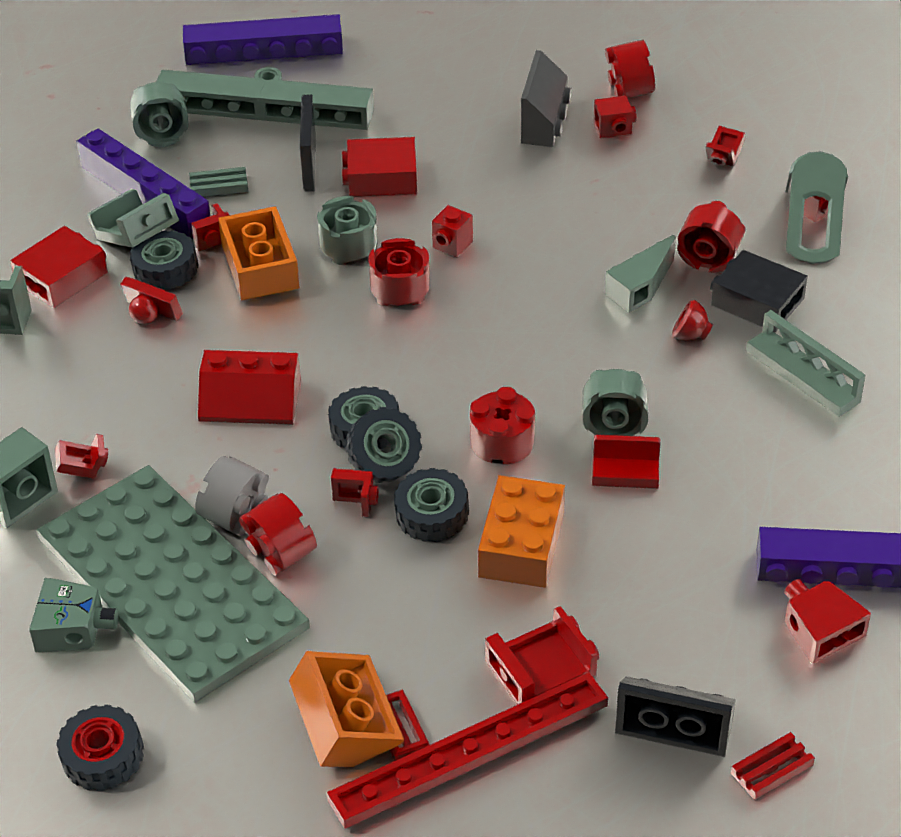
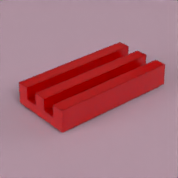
(408, 747)
(765, 762)

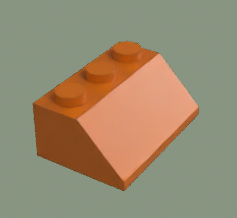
(344, 708)

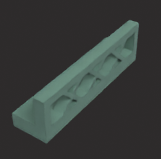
(807, 370)

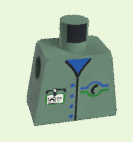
(69, 616)

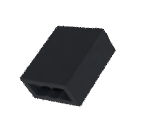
(757, 285)

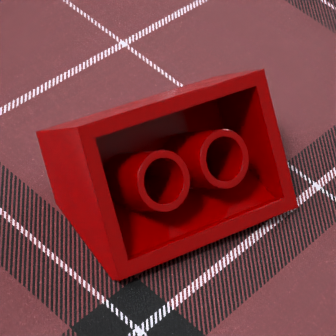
(248, 387)

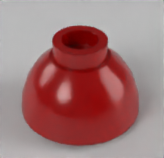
(692, 323)

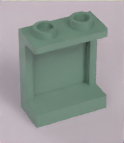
(129, 221)

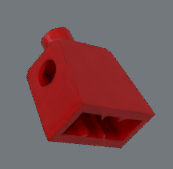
(824, 618)

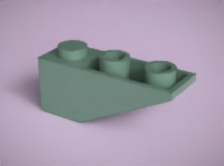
(639, 277)

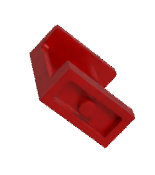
(541, 657)

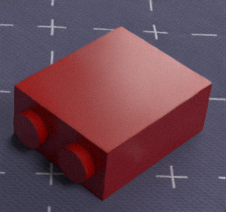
(380, 166)
(61, 266)

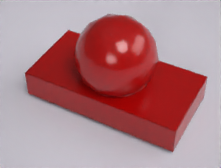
(149, 301)

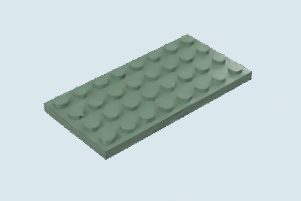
(174, 582)

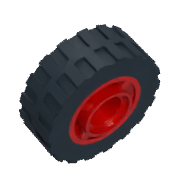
(103, 766)

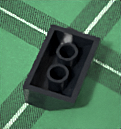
(674, 715)

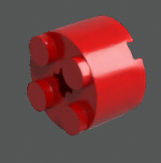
(631, 69)
(710, 237)
(399, 272)
(502, 426)
(278, 533)

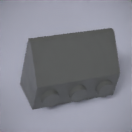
(544, 102)

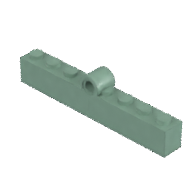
(271, 98)

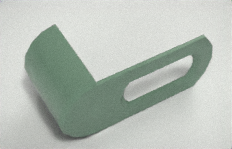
(820, 176)

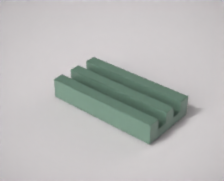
(219, 181)

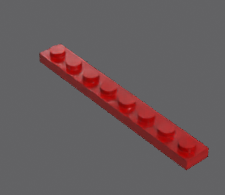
(466, 750)

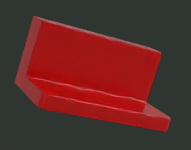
(626, 461)

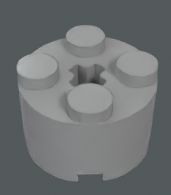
(231, 493)

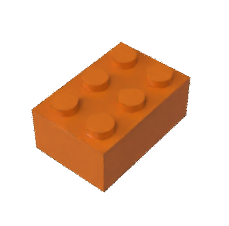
(259, 253)
(521, 531)

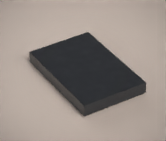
(307, 142)

